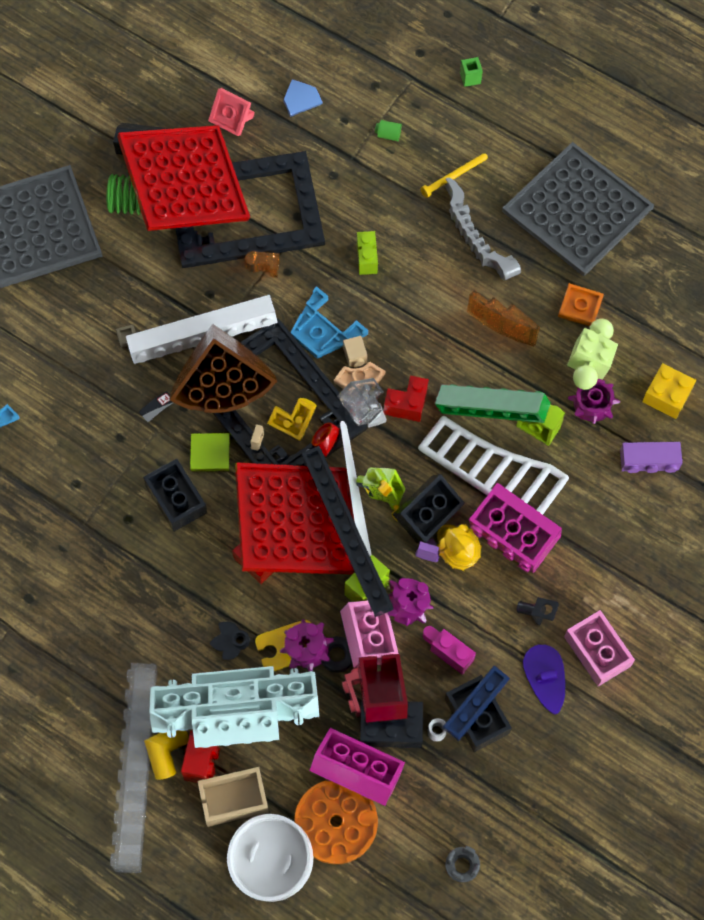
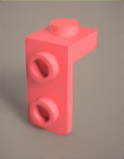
(349, 680)

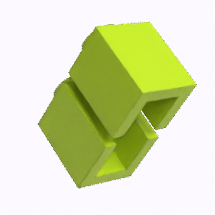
(367, 253)

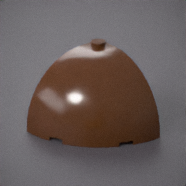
(221, 375)

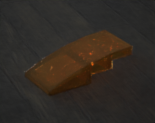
(503, 320)

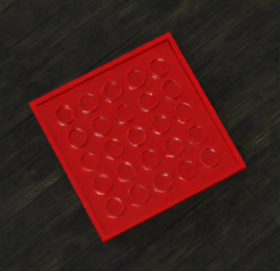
(183, 177)
(286, 520)

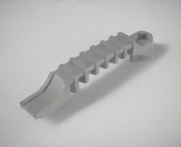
(505, 266)

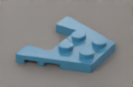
(317, 332)

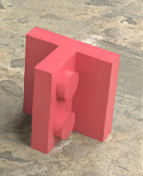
(230, 112)

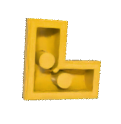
(295, 423)
(159, 752)

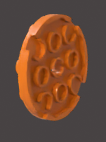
(339, 843)

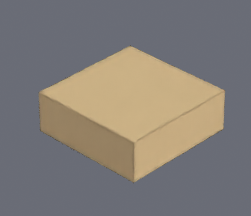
(257, 437)

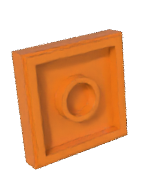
(580, 305)

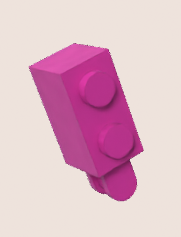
(449, 648)

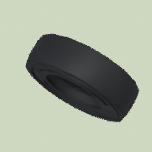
(342, 665)

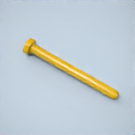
(426, 190)

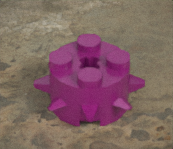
(595, 402)
(409, 601)
(316, 642)

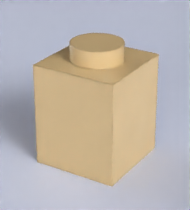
(355, 352)

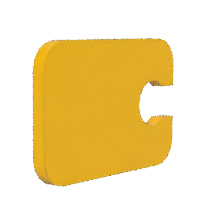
(276, 639)

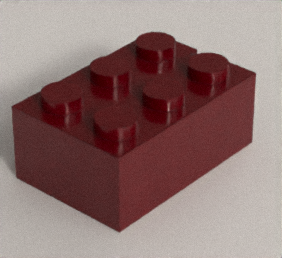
(382, 690)

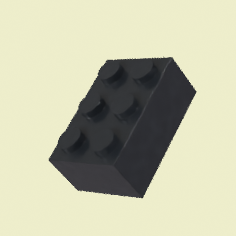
(175, 495)
(428, 508)
(490, 724)
(395, 733)

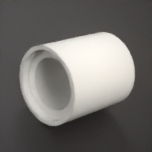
(436, 737)

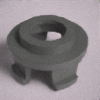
(467, 853)

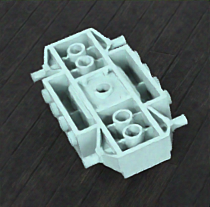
(234, 705)

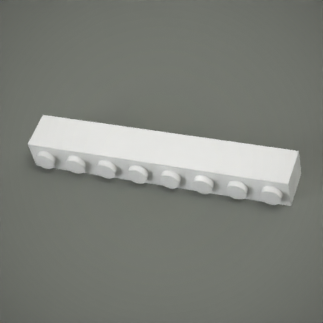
(190, 331)

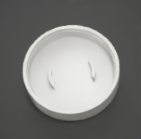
(270, 857)

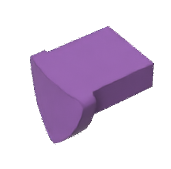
(428, 551)

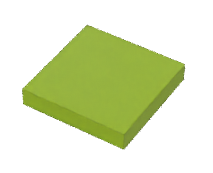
(210, 452)

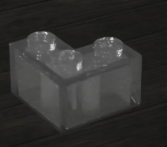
(361, 400)

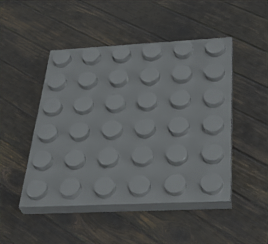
(578, 208)
(43, 227)

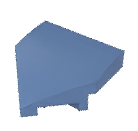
(301, 98)

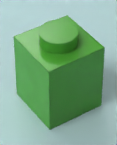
(471, 71)

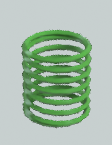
(114, 197)

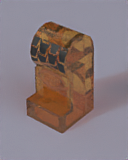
(263, 261)

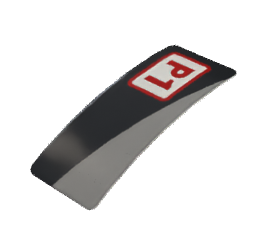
(156, 406)

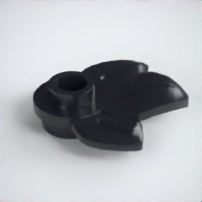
(227, 640)

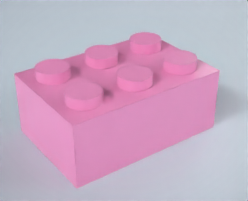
(367, 633)
(599, 648)

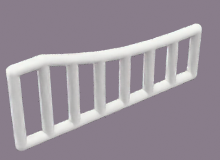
(490, 449)

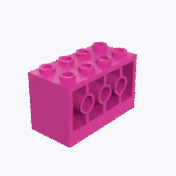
(517, 516)

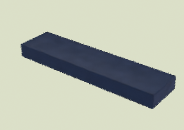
(476, 703)

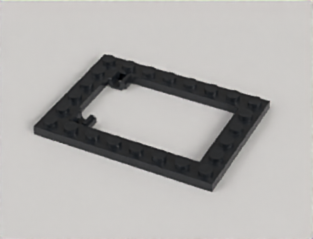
(190, 243)
(316, 380)

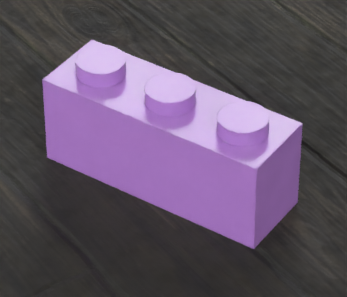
(651, 457)

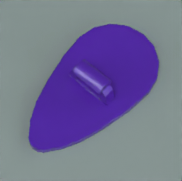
(546, 676)

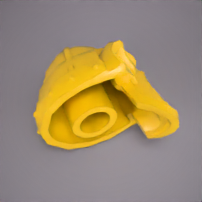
(458, 546)

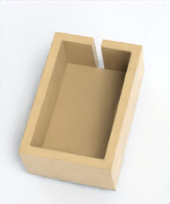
(233, 796)

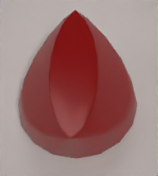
(326, 437)

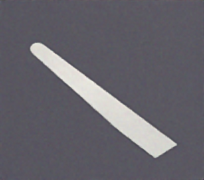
(354, 489)

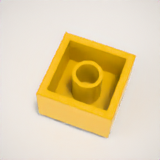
(669, 391)

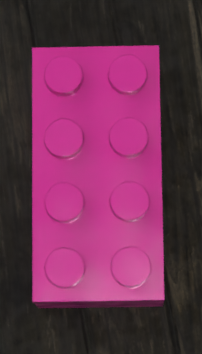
(357, 766)

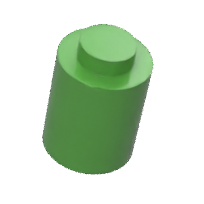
(388, 130)

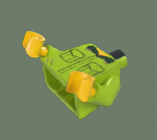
(383, 485)

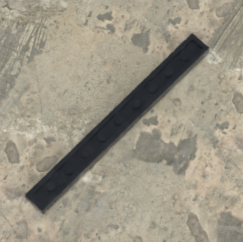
(347, 532)

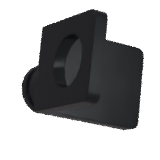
(538, 609)

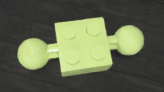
(592, 354)

